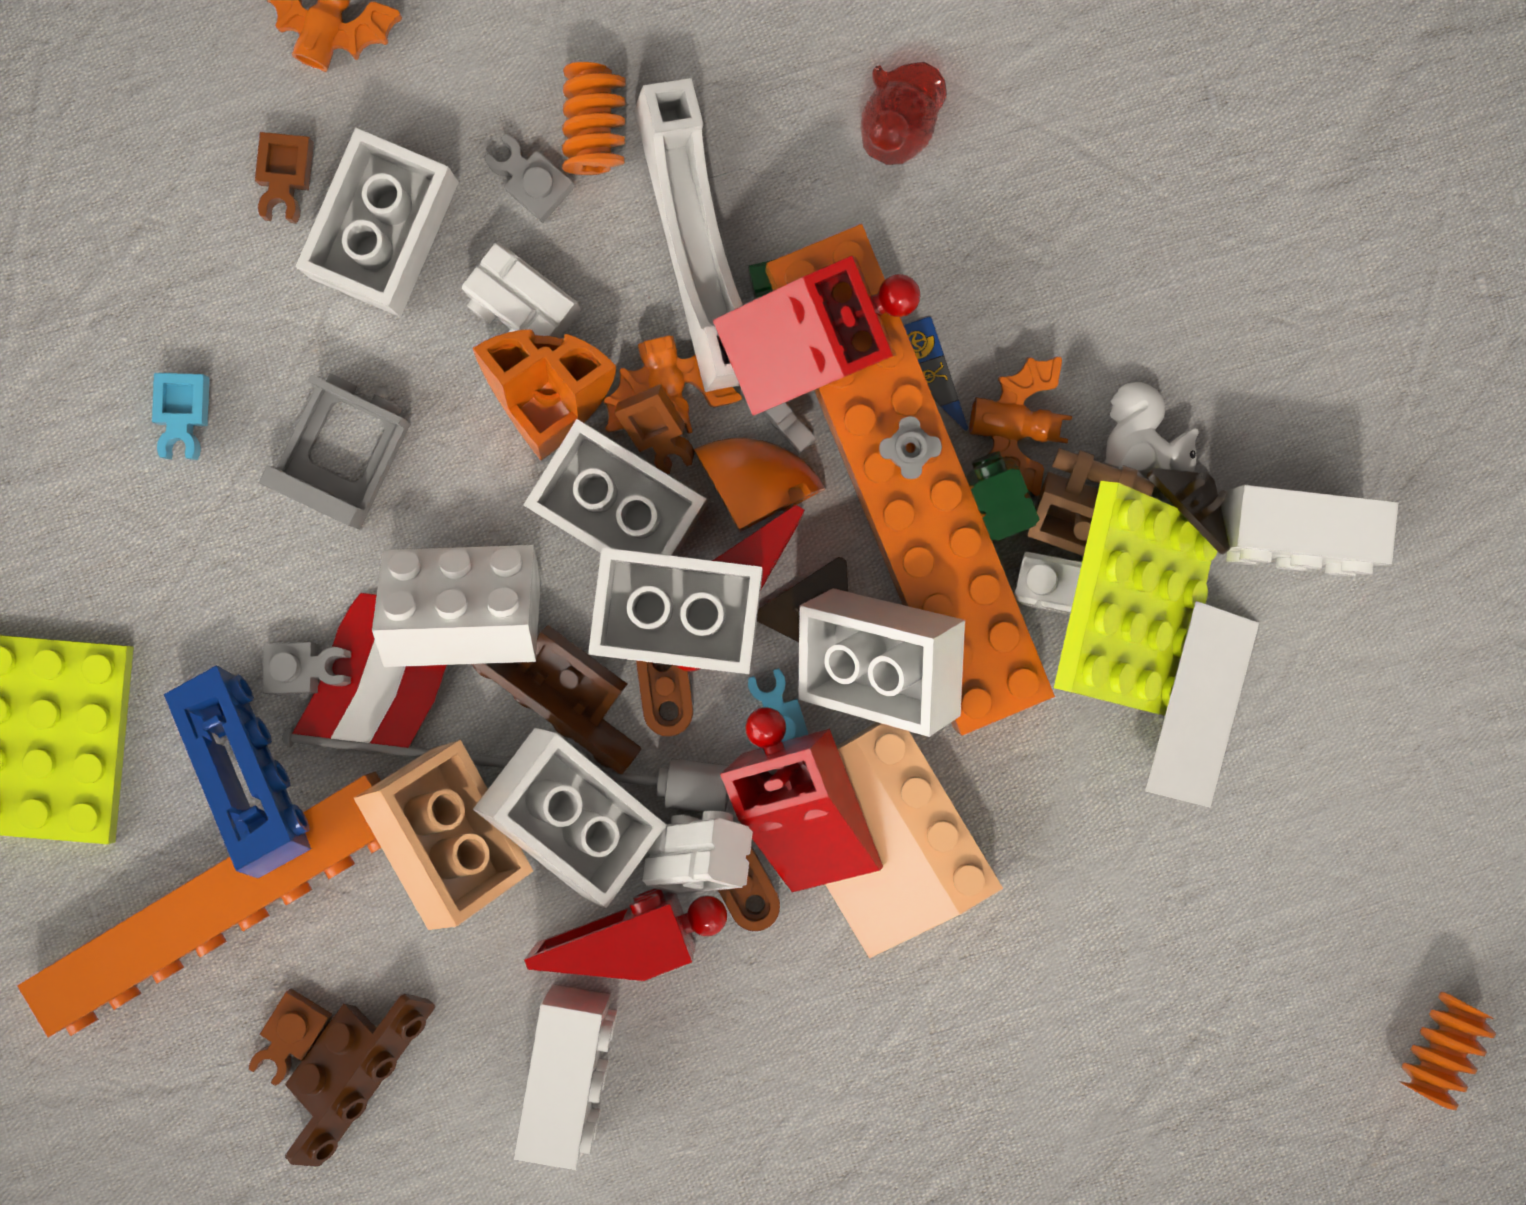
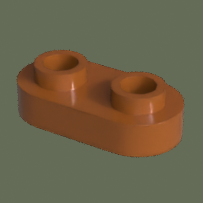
(665, 686)
(757, 884)

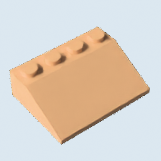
(924, 846)

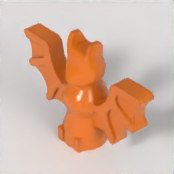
(323, 28)
(664, 368)
(1011, 420)

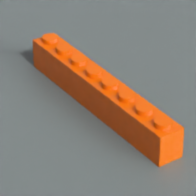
(193, 920)

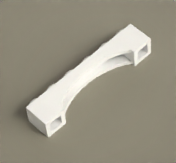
(675, 157)

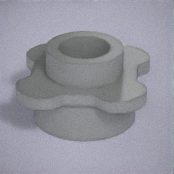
(925, 447)

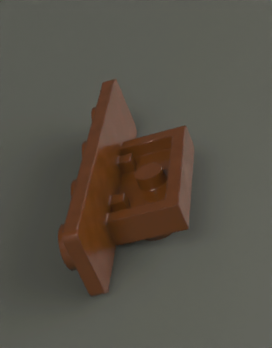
(570, 694)
(346, 1071)

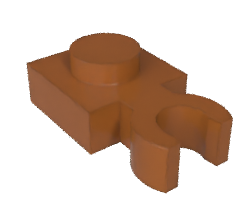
(283, 166)
(655, 423)
(291, 1031)

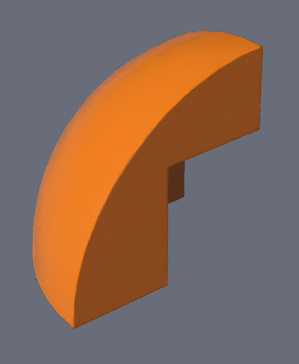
(545, 383)
(757, 478)

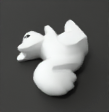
(1135, 442)

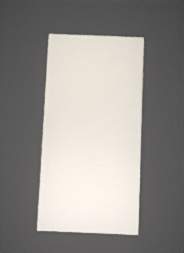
(1202, 705)

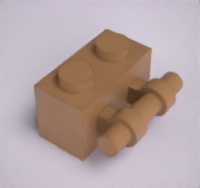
(1068, 504)

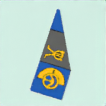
(934, 367)

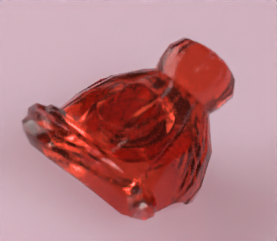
(902, 112)

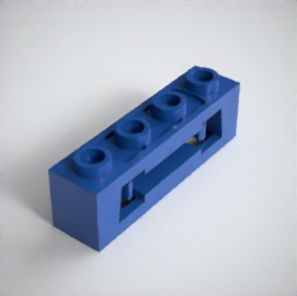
(254, 837)

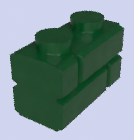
(1001, 496)

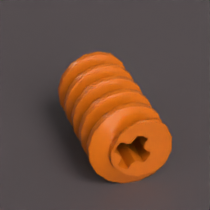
(591, 118)
(1448, 1051)

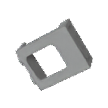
(319, 488)

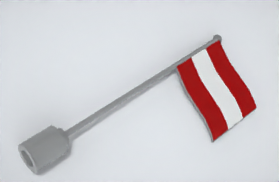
(390, 704)

